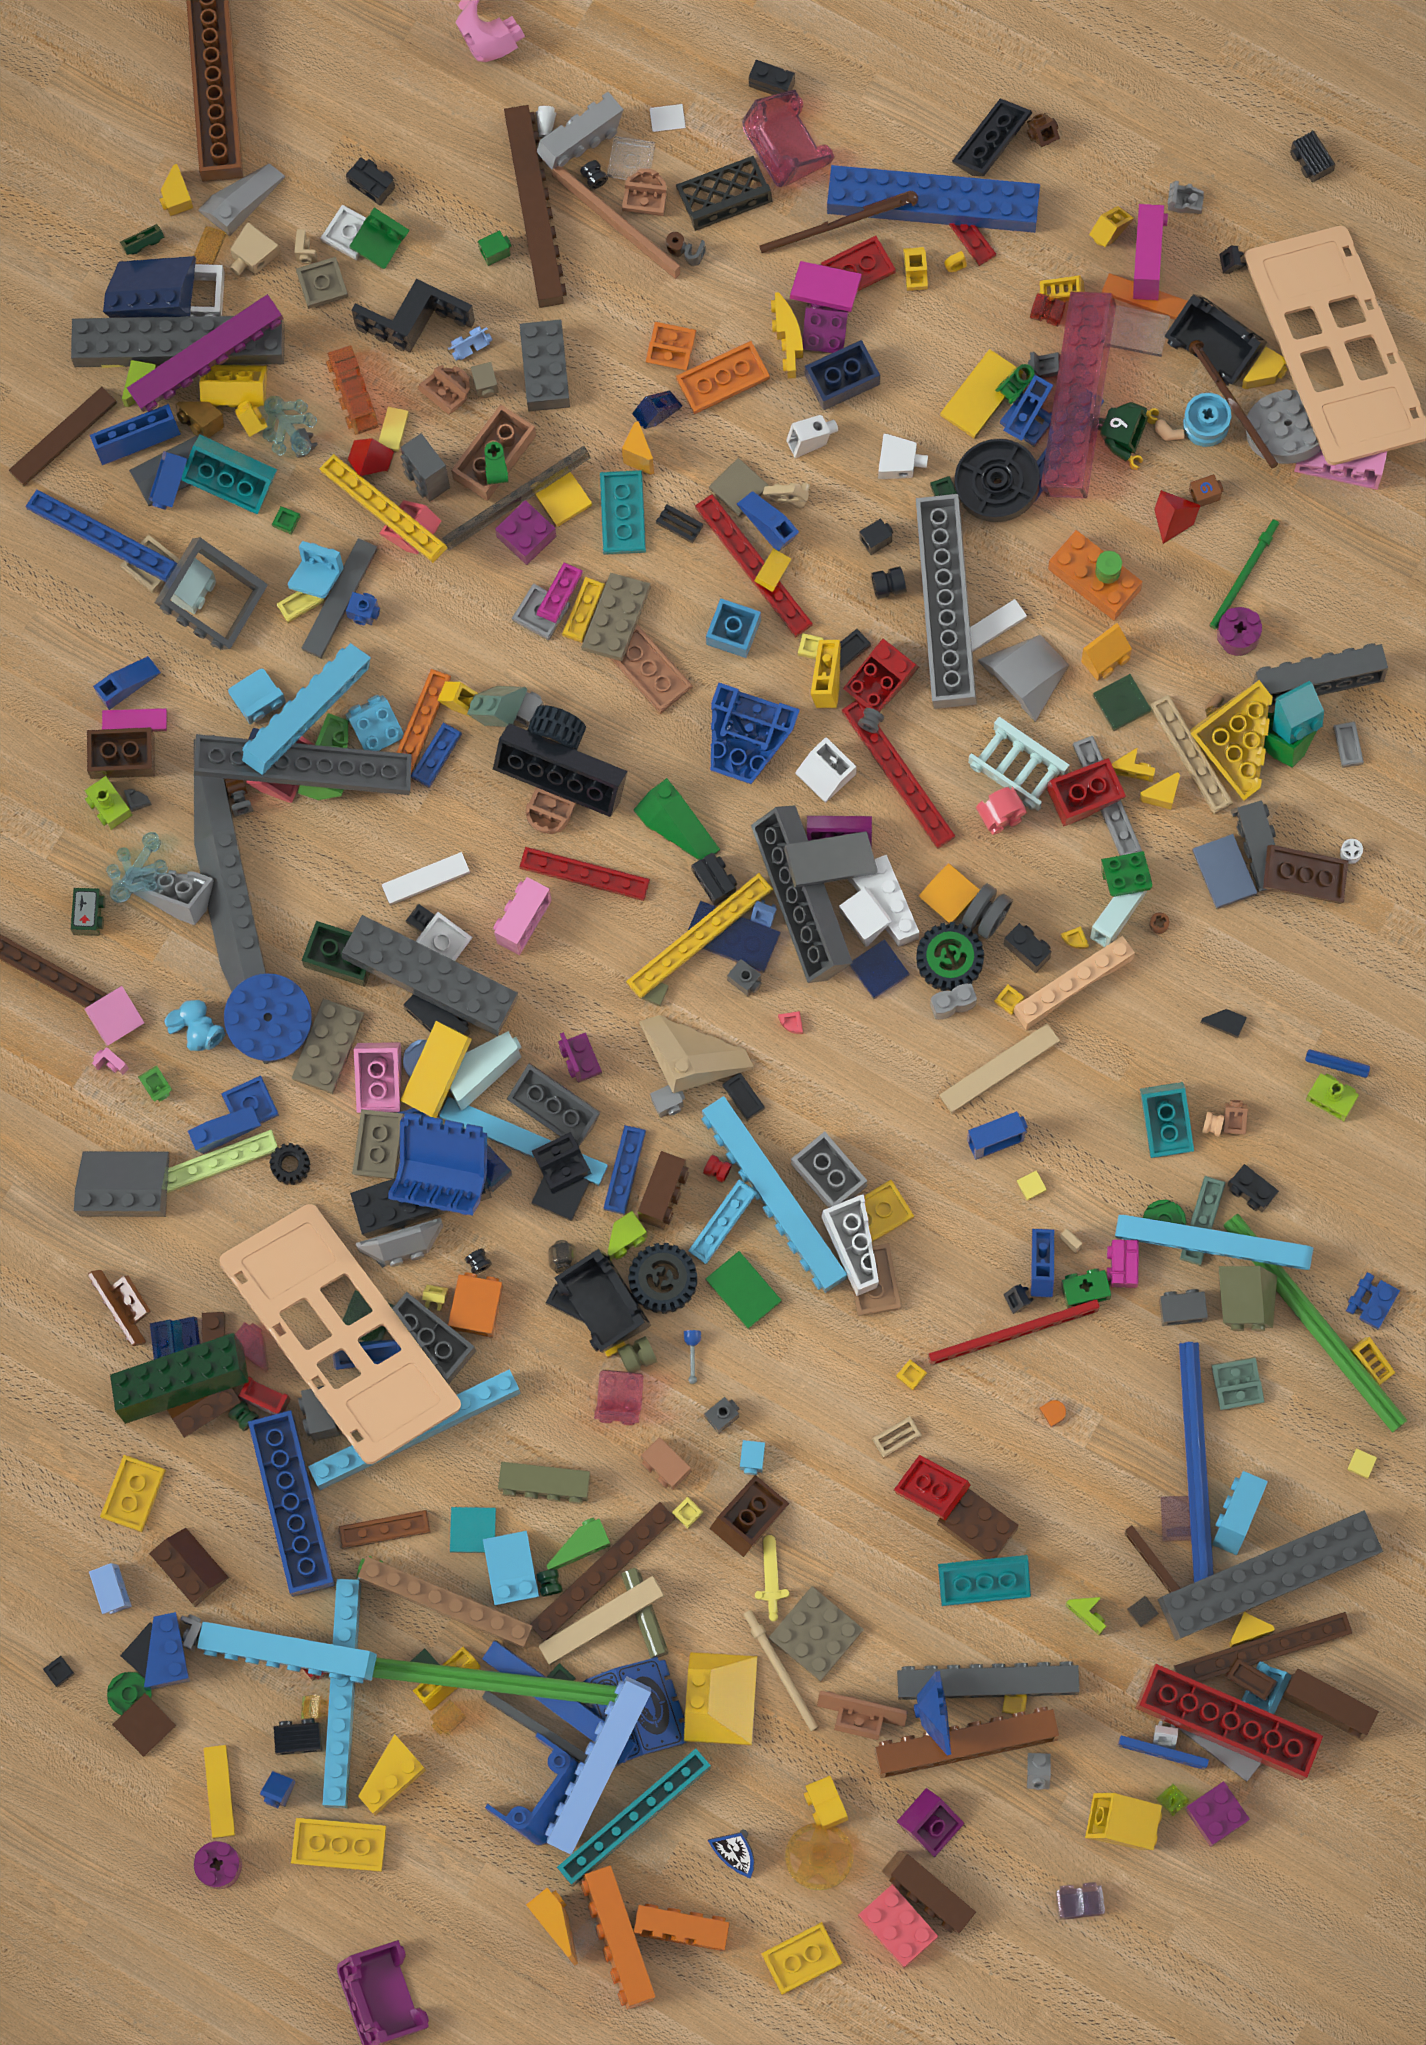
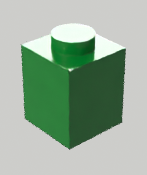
(494, 247)

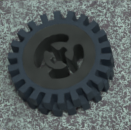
(682, 1287)

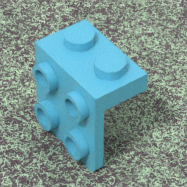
(317, 570)
(256, 696)
(375, 723)

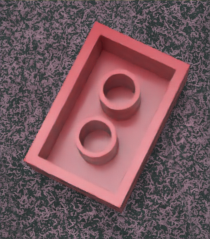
(898, 1926)

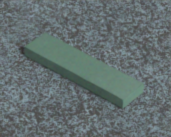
(1204, 1213)

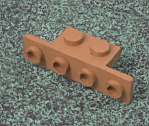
(860, 1716)

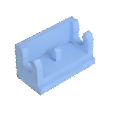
(110, 1588)

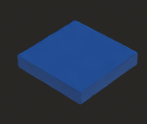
(251, 1094)

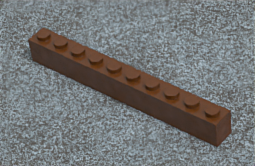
(534, 206)

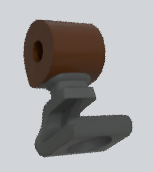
(677, 246)
(237, 791)

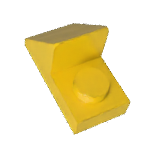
(1126, 767)

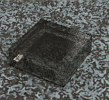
(1142, 1611)

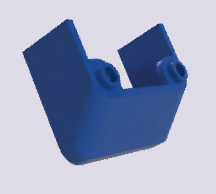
(535, 1823)

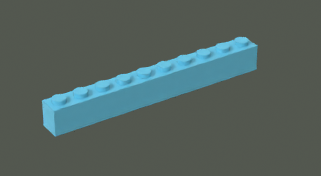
(774, 1194)
(473, 1402)
(341, 1699)

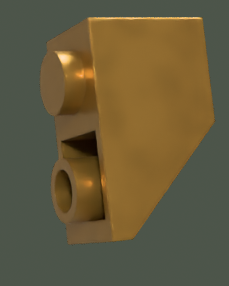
(200, 417)

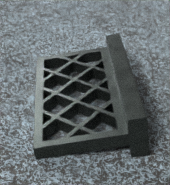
(730, 205)

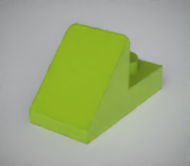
(1082, 1609)

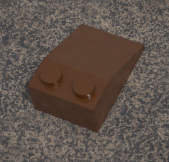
(749, 1516)

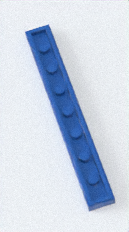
(101, 535)
(572, 1712)

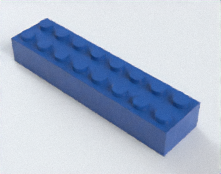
(291, 1503)

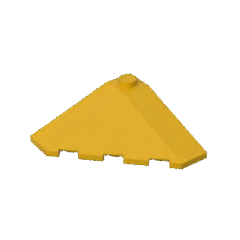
(1236, 738)

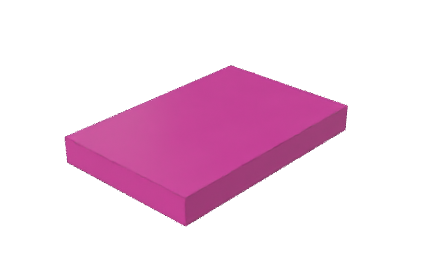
(825, 286)

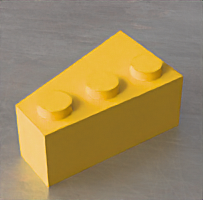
(390, 1776)

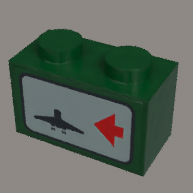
(86, 911)

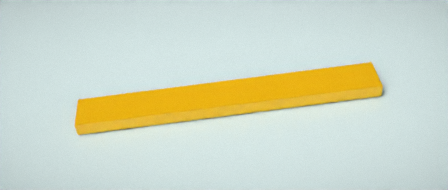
(383, 508)
(699, 936)

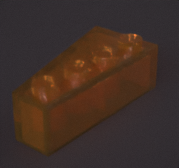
(352, 389)

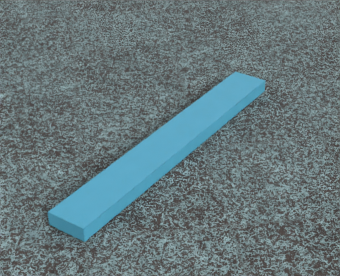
(510, 1134)

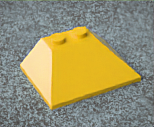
(720, 1698)

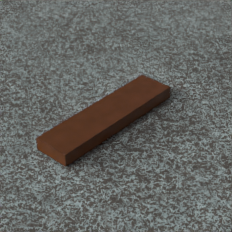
(1151, 1559)

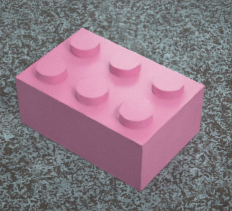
(522, 915)

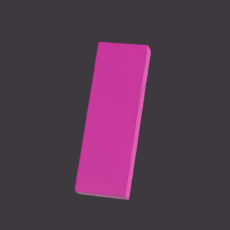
(559, 592)
(135, 719)

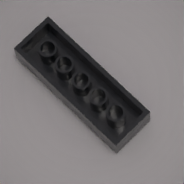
(559, 770)
(381, 1215)

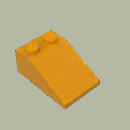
(550, 1912)

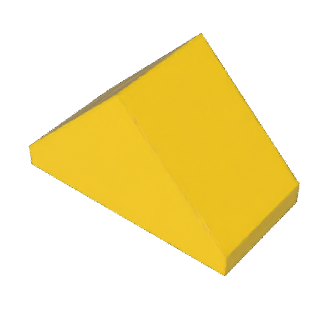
(1162, 793)
(1250, 1629)

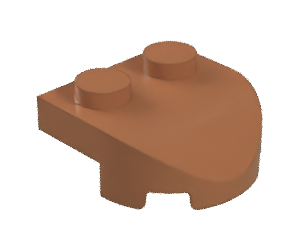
(645, 193)
(446, 388)
(548, 812)

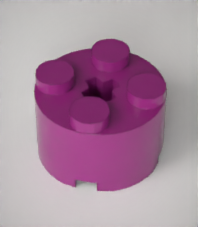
(1239, 619)
(229, 1870)

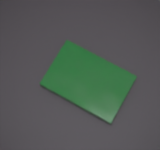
(743, 1290)

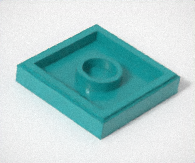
(470, 1527)

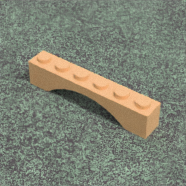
(1064, 987)

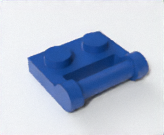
(1037, 429)

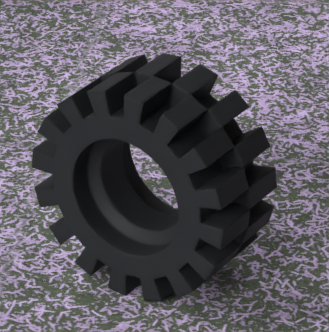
(283, 1152)

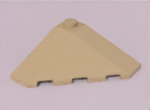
(690, 1056)

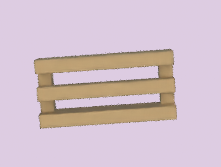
(903, 1443)

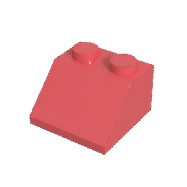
(422, 515)

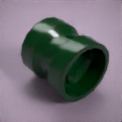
(242, 1414)
(549, 1582)

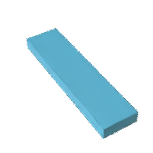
(722, 1221)

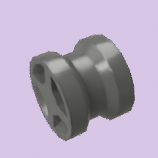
(871, 720)

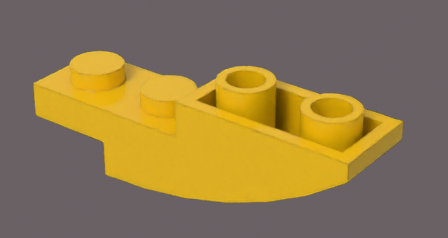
(787, 332)

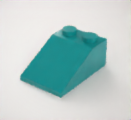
(1167, 1119)

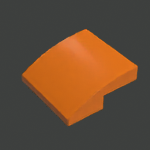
(671, 346)

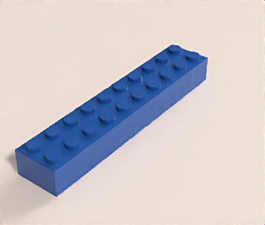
(941, 198)

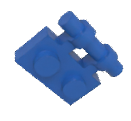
(1379, 1303)

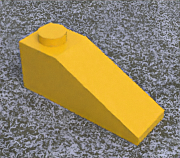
(826, 674)

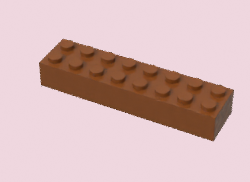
(968, 1743)

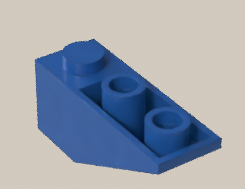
(768, 520)
(125, 681)

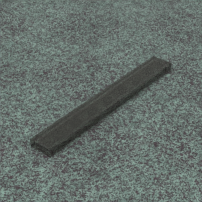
(516, 498)

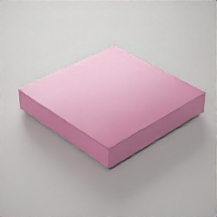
(114, 1015)

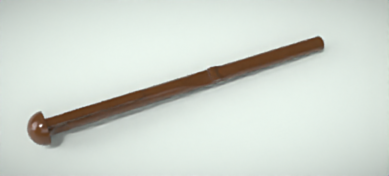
(869, 210)
(1196, 347)

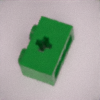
(1076, 1296)

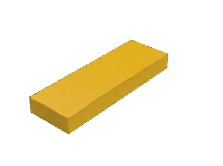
(583, 610)

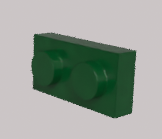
(135, 243)

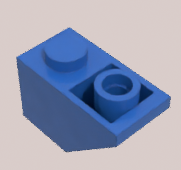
(277, 1790)

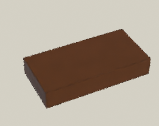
(1252, 1679)

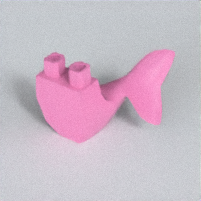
(487, 39)

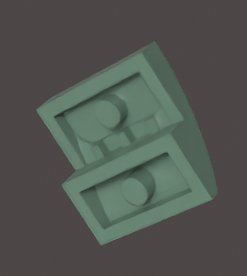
(1237, 1383)

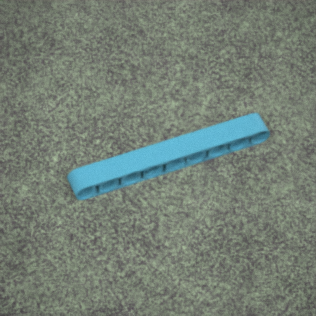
(1214, 1242)

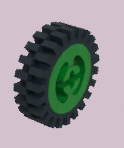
(969, 948)

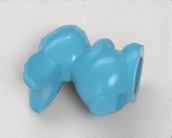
(201, 1031)

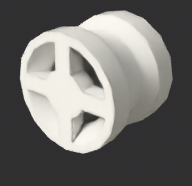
(1351, 846)

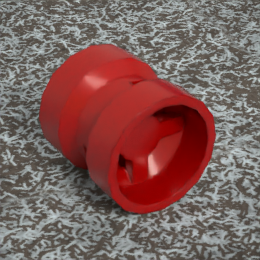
(717, 1169)

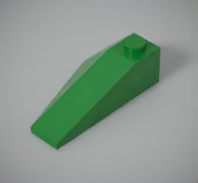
(673, 819)

